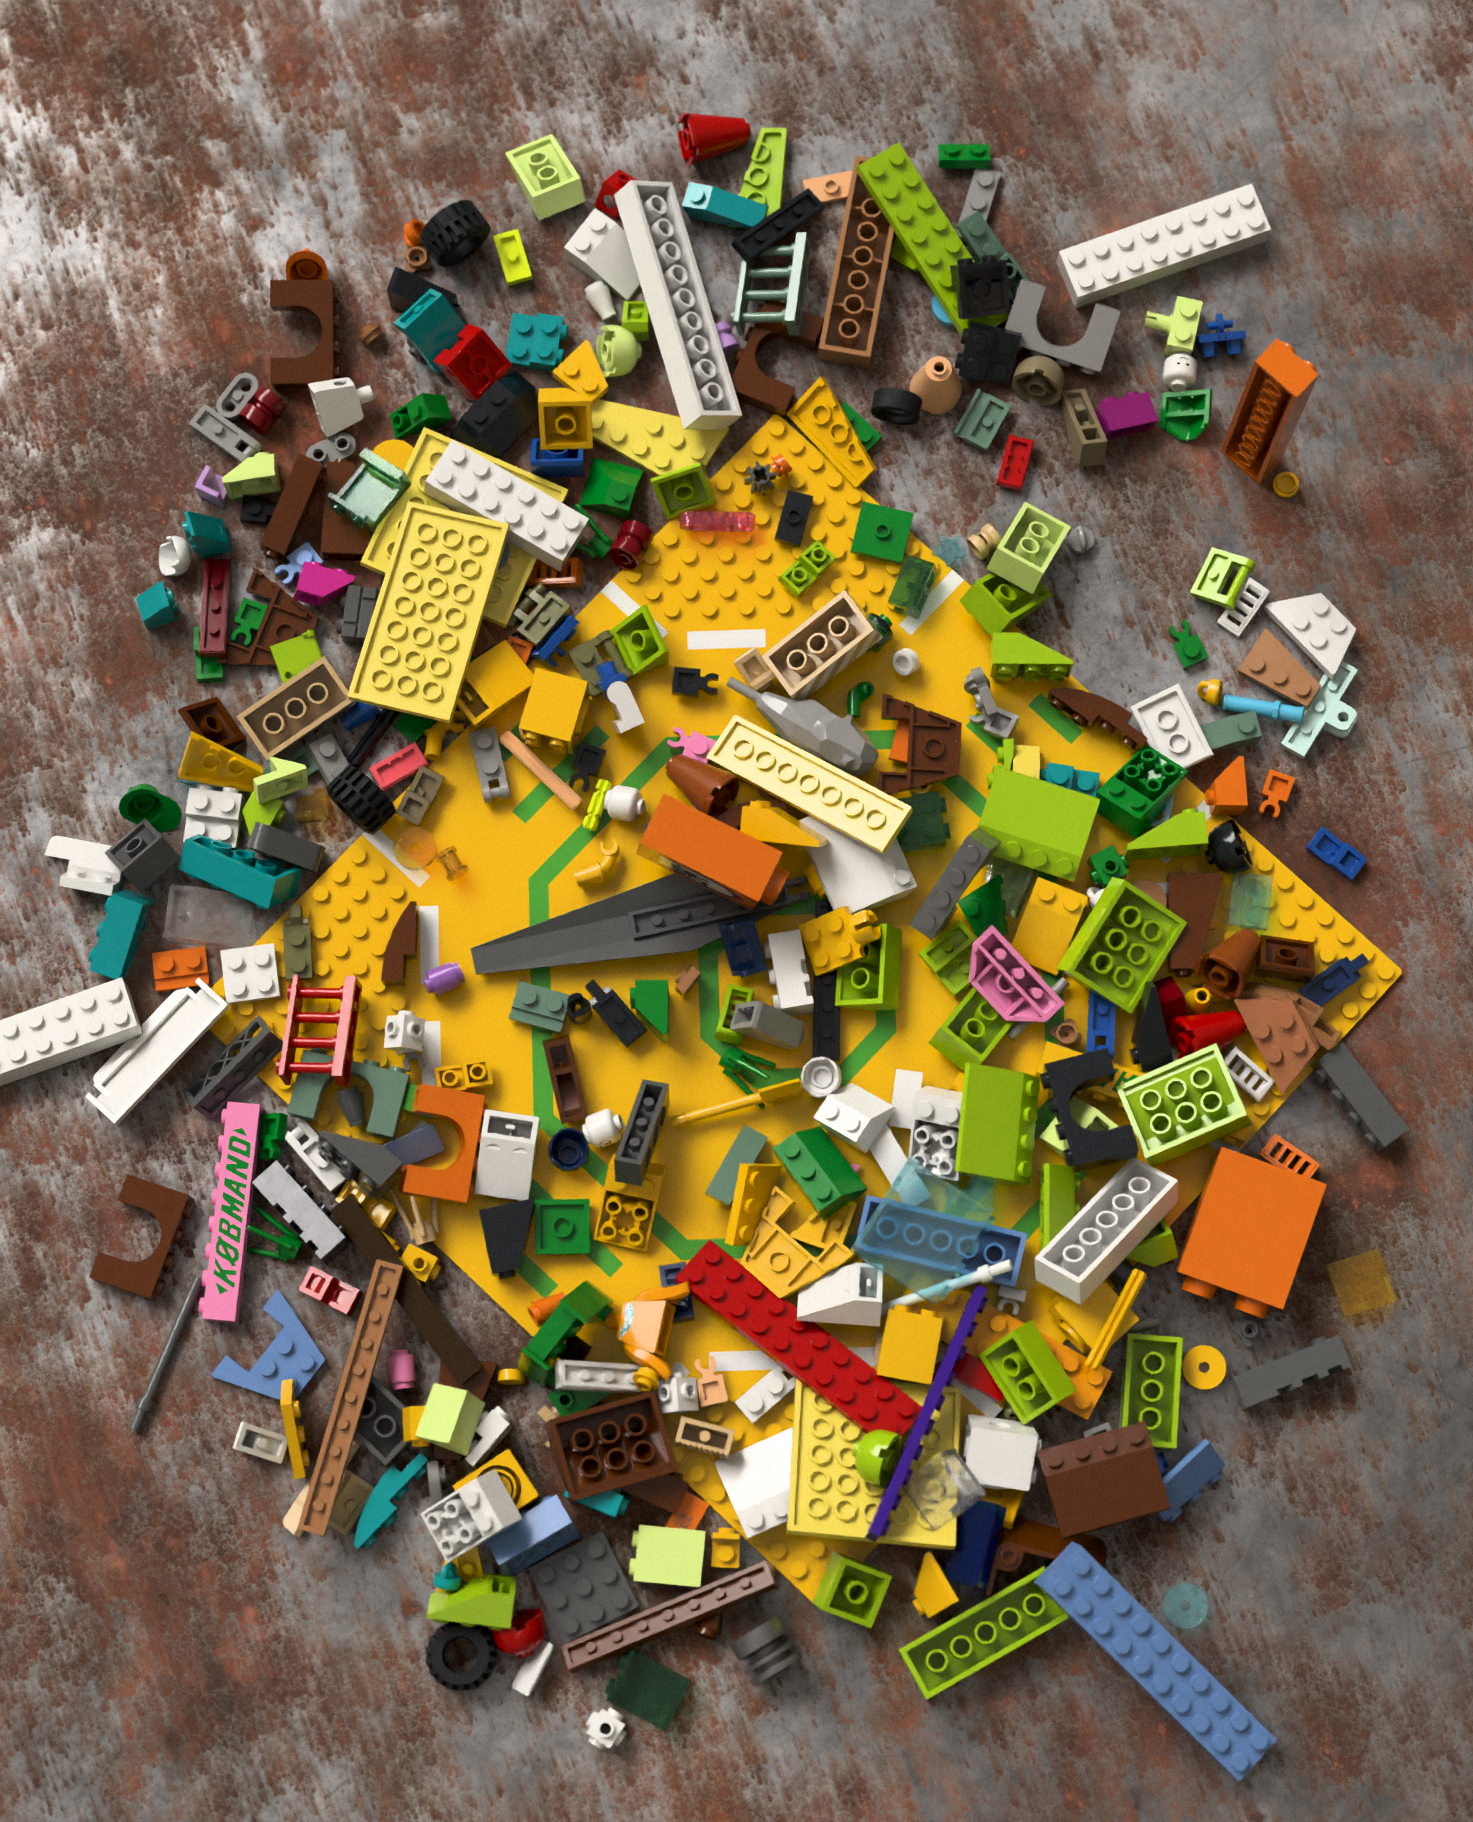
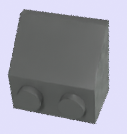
(143, 855)

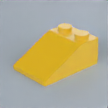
(777, 826)
(1048, 925)

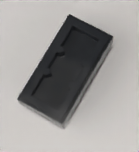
(793, 518)

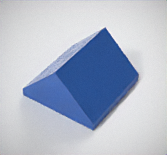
(556, 462)

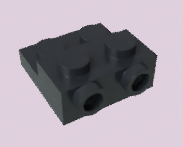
(981, 286)
(988, 353)

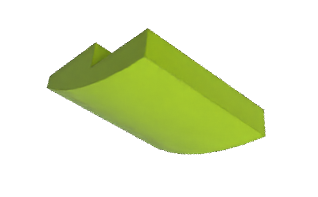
(951, 957)

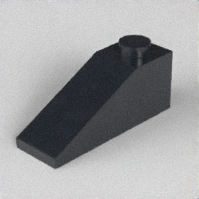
(1150, 1036)

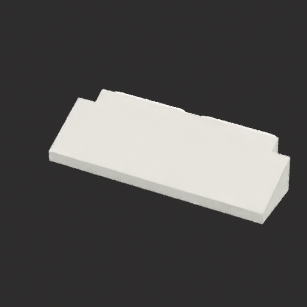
(164, 1041)

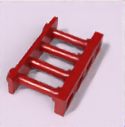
(342, 1043)

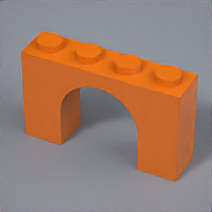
(464, 1113)

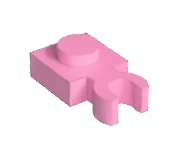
(695, 746)

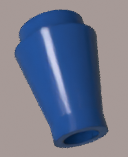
(359, 714)

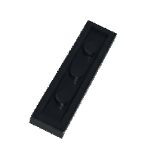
(778, 225)

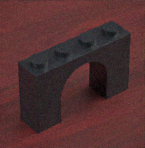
(1084, 1147)

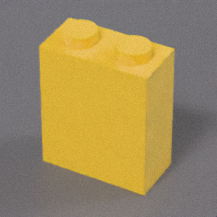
(909, 1344)

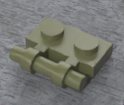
(543, 619)

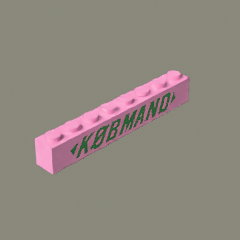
(232, 1213)

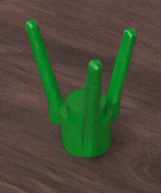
(600, 541)
(736, 1060)
(287, 1246)

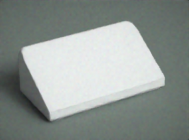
(532, 1669)

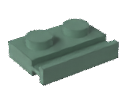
(982, 420)
(539, 1007)

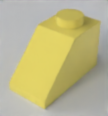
(1026, 760)

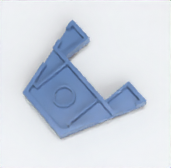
(288, 1357)

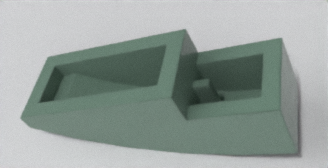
(744, 1150)

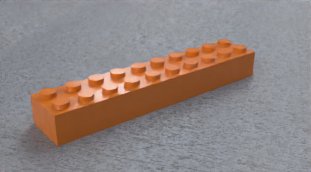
(1269, 410)

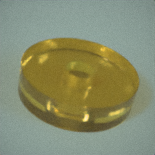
(421, 858)

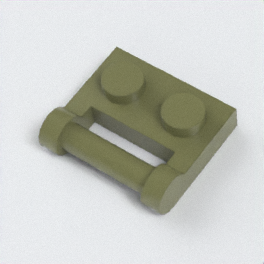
(586, 657)

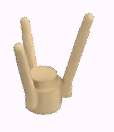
(422, 1231)

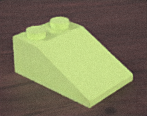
(546, 177)

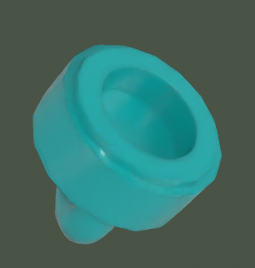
(448, 1580)

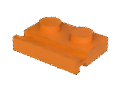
(180, 968)

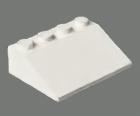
(856, 873)
(759, 1483)

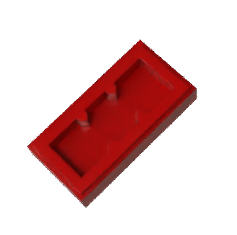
(1015, 463)

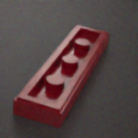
(215, 608)

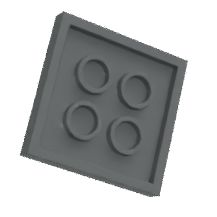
(583, 1587)

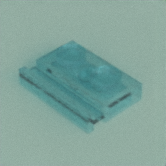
(1250, 901)

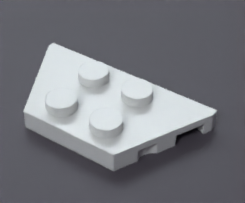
(1315, 628)

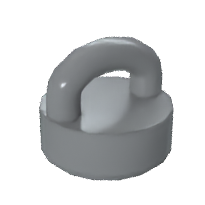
(1080, 540)

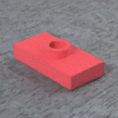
(398, 766)

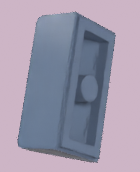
(416, 1145)

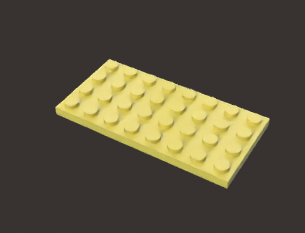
(429, 612)

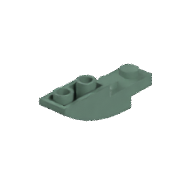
(983, 242)

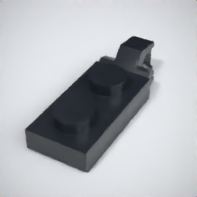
(615, 1014)

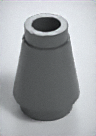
(352, 1105)

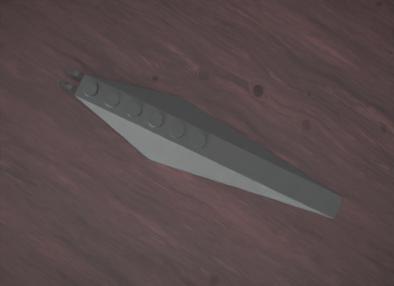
(641, 922)

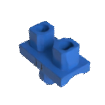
(1232, 339)

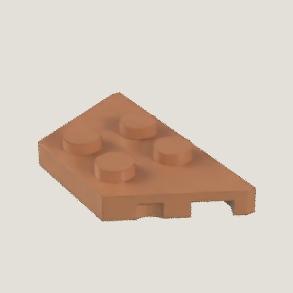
(1279, 1035)

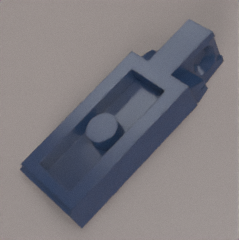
(1333, 980)

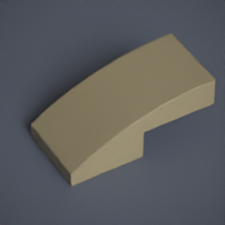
(420, 795)

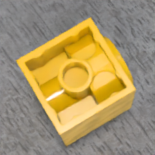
(555, 712)
(1085, 1321)
(512, 1475)

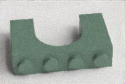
(387, 1086)

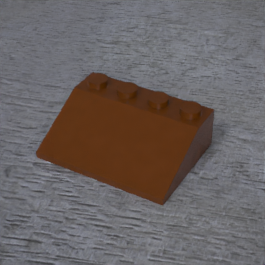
(611, 1446)
(1103, 1480)

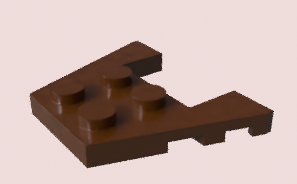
(282, 622)
(932, 747)

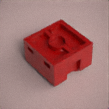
(473, 362)

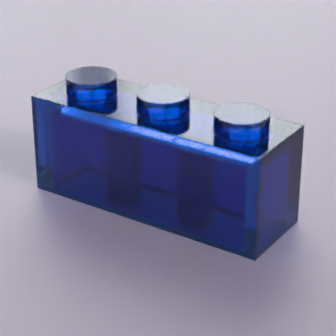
(976, 1544)

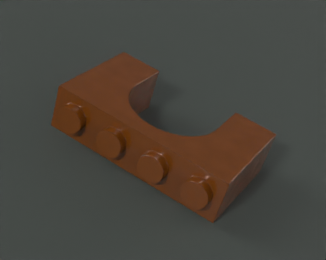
(319, 299)
(749, 381)
(146, 1276)

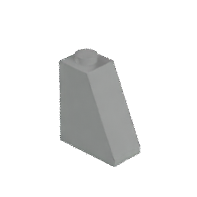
(767, 1024)

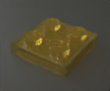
(1360, 1283)

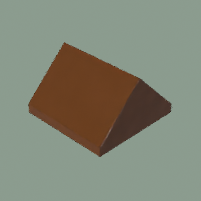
(213, 722)
(1285, 959)

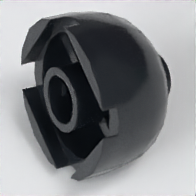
(1228, 849)

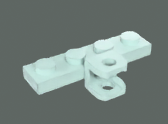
(1324, 713)

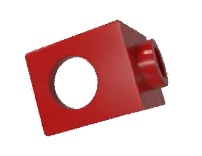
(611, 187)

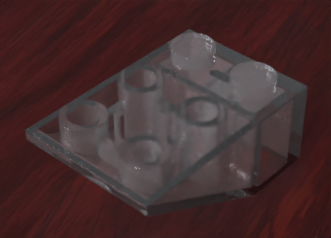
(207, 918)

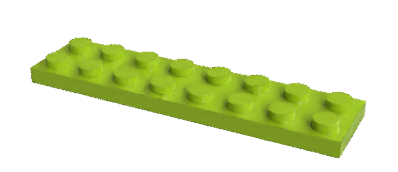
(919, 226)

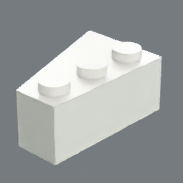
(789, 973)

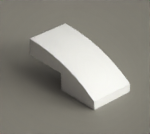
(904, 1090)

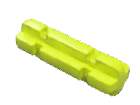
(596, 805)

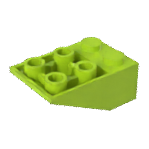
(1022, 657)
(479, 1601)

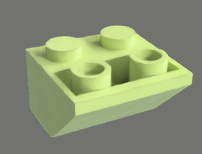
(1085, 1116)

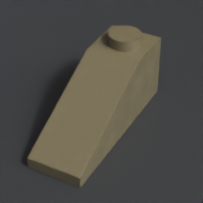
(1083, 428)

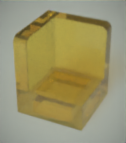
(313, 807)

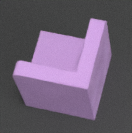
(211, 487)

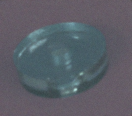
(1198, 1605)

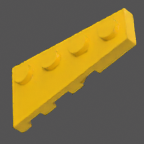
(830, 430)

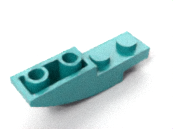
(379, 1509)

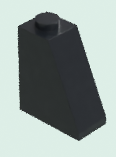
(407, 288)
(506, 1235)

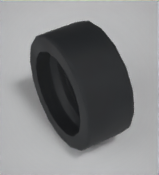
(896, 406)

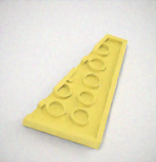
(653, 438)

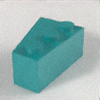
(119, 933)

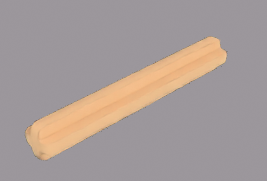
(540, 770)

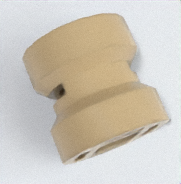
(984, 541)

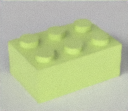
(1028, 547)

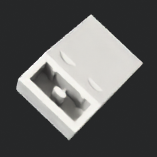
(936, 1130)
(507, 1155)
(843, 1296)
(471, 1515)

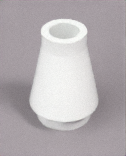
(600, 299)

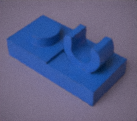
(563, 632)

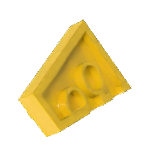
(216, 765)

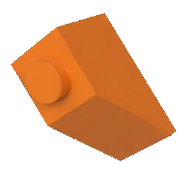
(1229, 790)

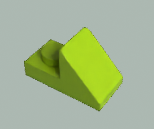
(636, 319)

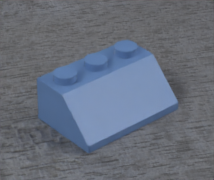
(1188, 1476)
(534, 1537)

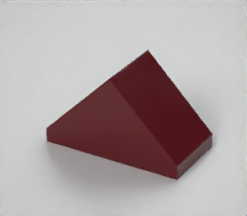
(1171, 1000)

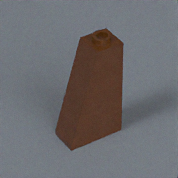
(292, 507)
(339, 535)
(1194, 900)
(478, 1386)

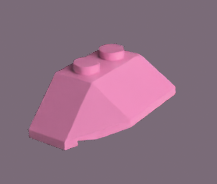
(1010, 981)

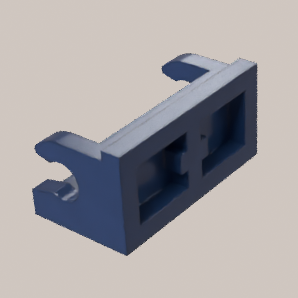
(742, 946)

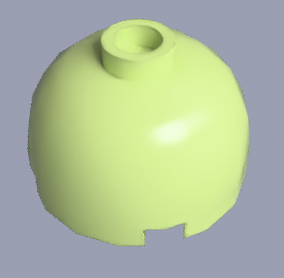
(617, 350)

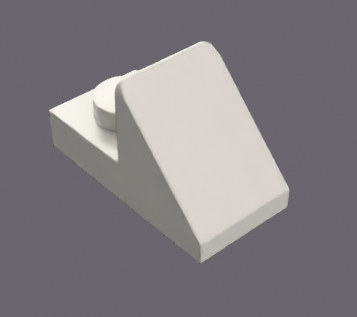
(260, 1442)

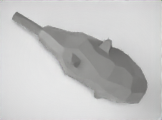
(815, 729)

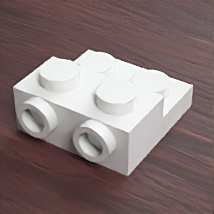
(214, 814)
(493, 1429)

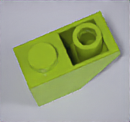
(268, 813)

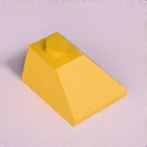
(932, 1588)

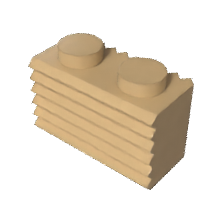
(704, 1437)

